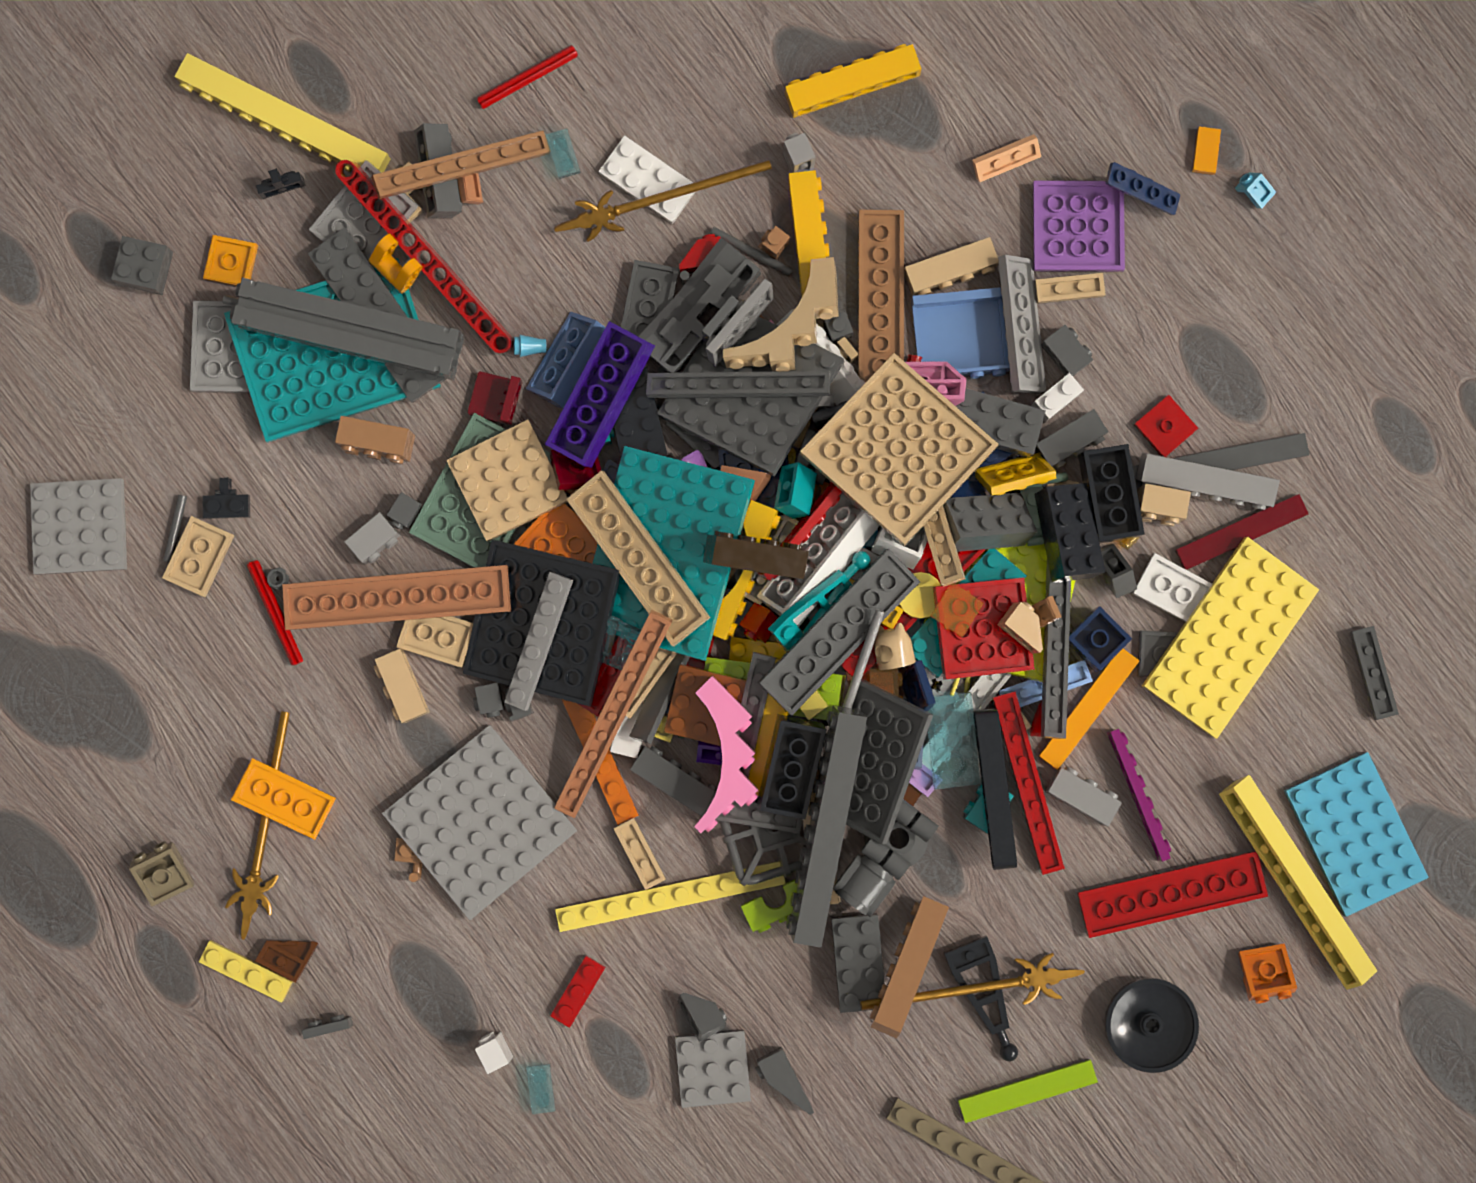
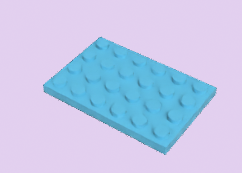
(1356, 834)

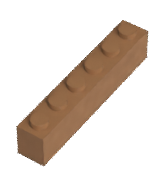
(909, 967)

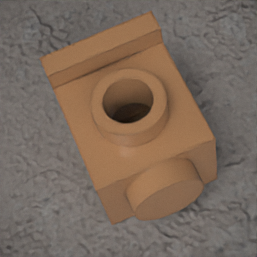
(774, 242)

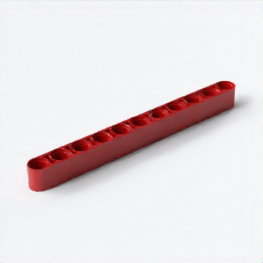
(414, 251)

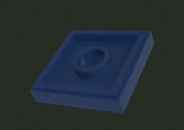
(917, 686)

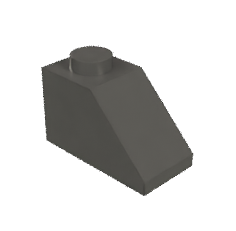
(1118, 573)
(702, 1015)

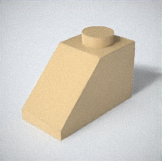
(1023, 626)

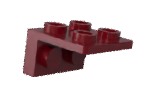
(495, 397)

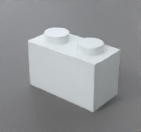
(1058, 396)
(493, 1051)

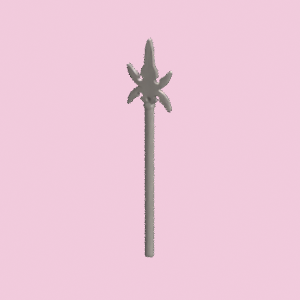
(863, 658)

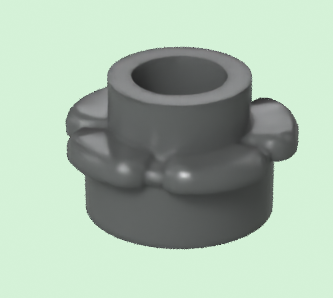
(271, 578)

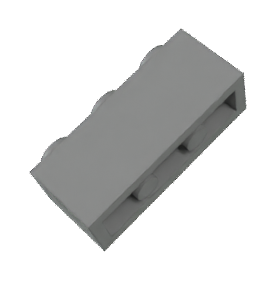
(1084, 795)

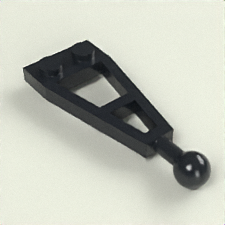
(972, 955)

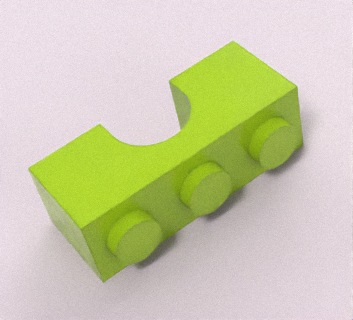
(761, 915)

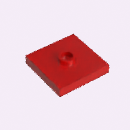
(1166, 426)

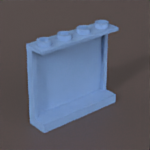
(962, 330)

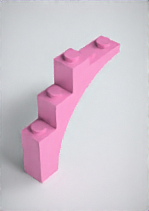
(736, 753)

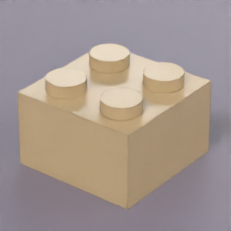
(1163, 504)

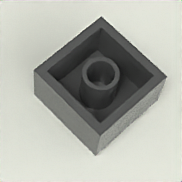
(142, 265)

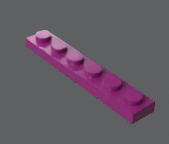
(1143, 804)

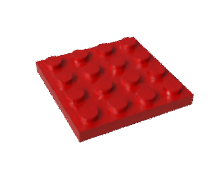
(985, 645)

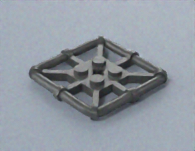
(764, 841)

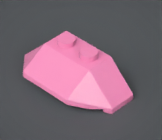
(943, 379)

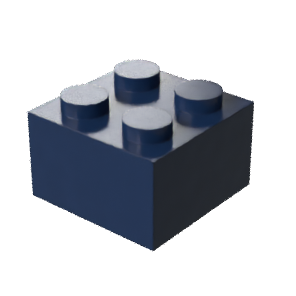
(1098, 639)

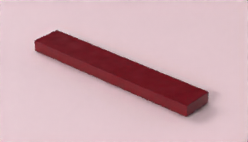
(1232, 535)

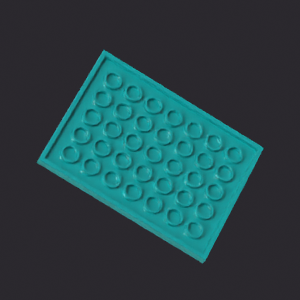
(309, 386)
(678, 509)

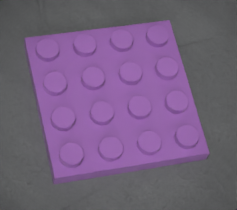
(1078, 227)

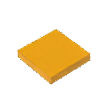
(229, 260)

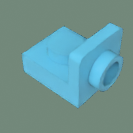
(1256, 188)

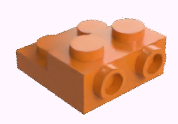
(1267, 973)

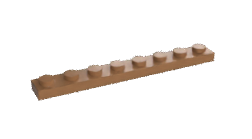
(460, 164)

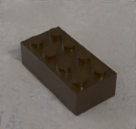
(753, 556)

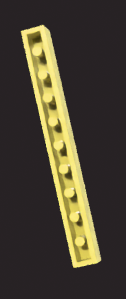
(276, 115)
(1298, 882)

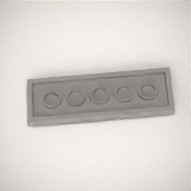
(1022, 324)

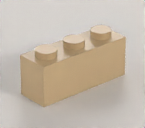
(401, 686)

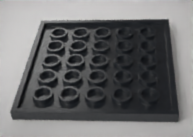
(579, 639)

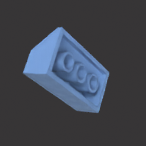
(566, 359)

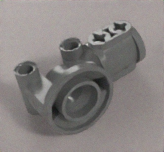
(871, 875)

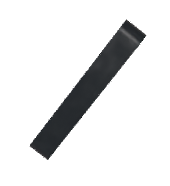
(995, 789)

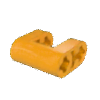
(398, 276)

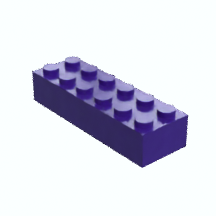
(600, 395)

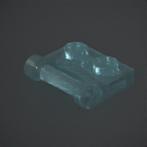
(625, 644)

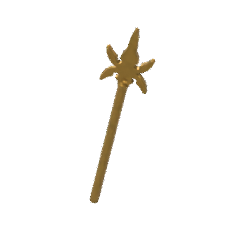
(601, 215)
(253, 890)
(1036, 979)

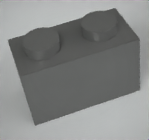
(1067, 351)

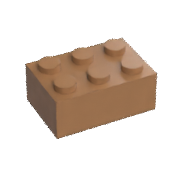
(375, 440)

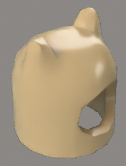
(893, 648)

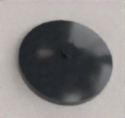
(1151, 1025)

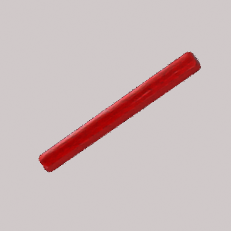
(527, 77)
(274, 612)

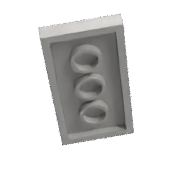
(735, 327)

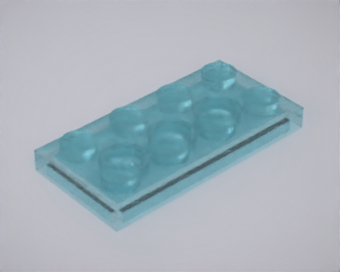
(953, 742)

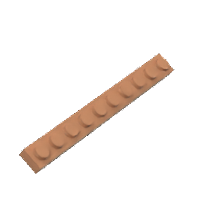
(613, 713)

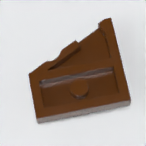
(287, 957)

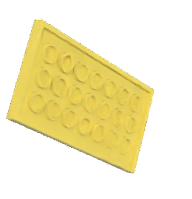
(1230, 637)

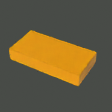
(1206, 150)

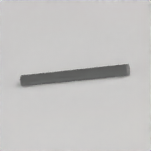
(747, 249)

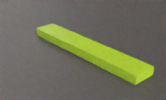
(1027, 1091)

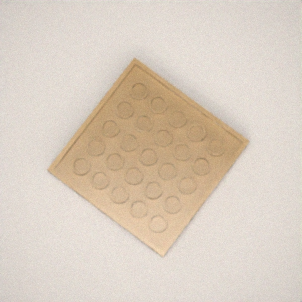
(899, 449)

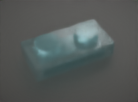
(563, 153)
(541, 1088)

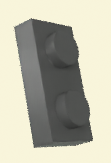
(318, 1028)

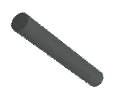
(175, 527)

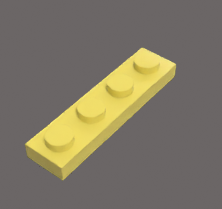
(245, 971)

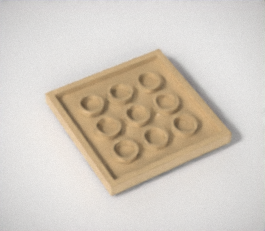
(507, 480)

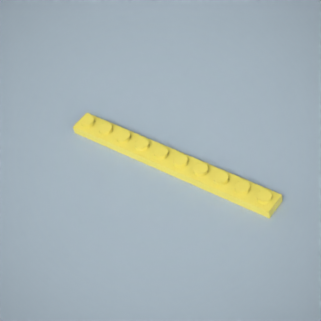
(660, 898)

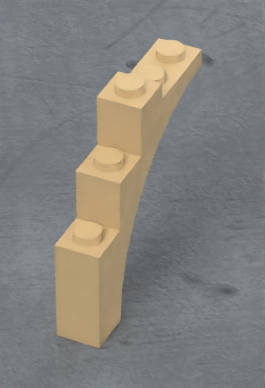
(798, 329)

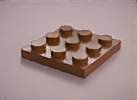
(688, 713)

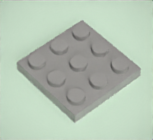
(713, 1069)

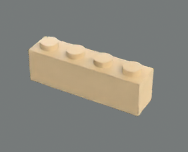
(951, 267)

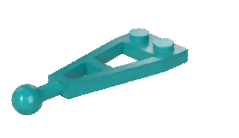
(786, 630)

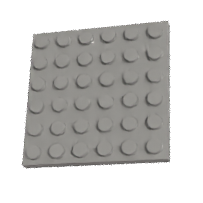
(479, 822)

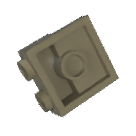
(160, 873)

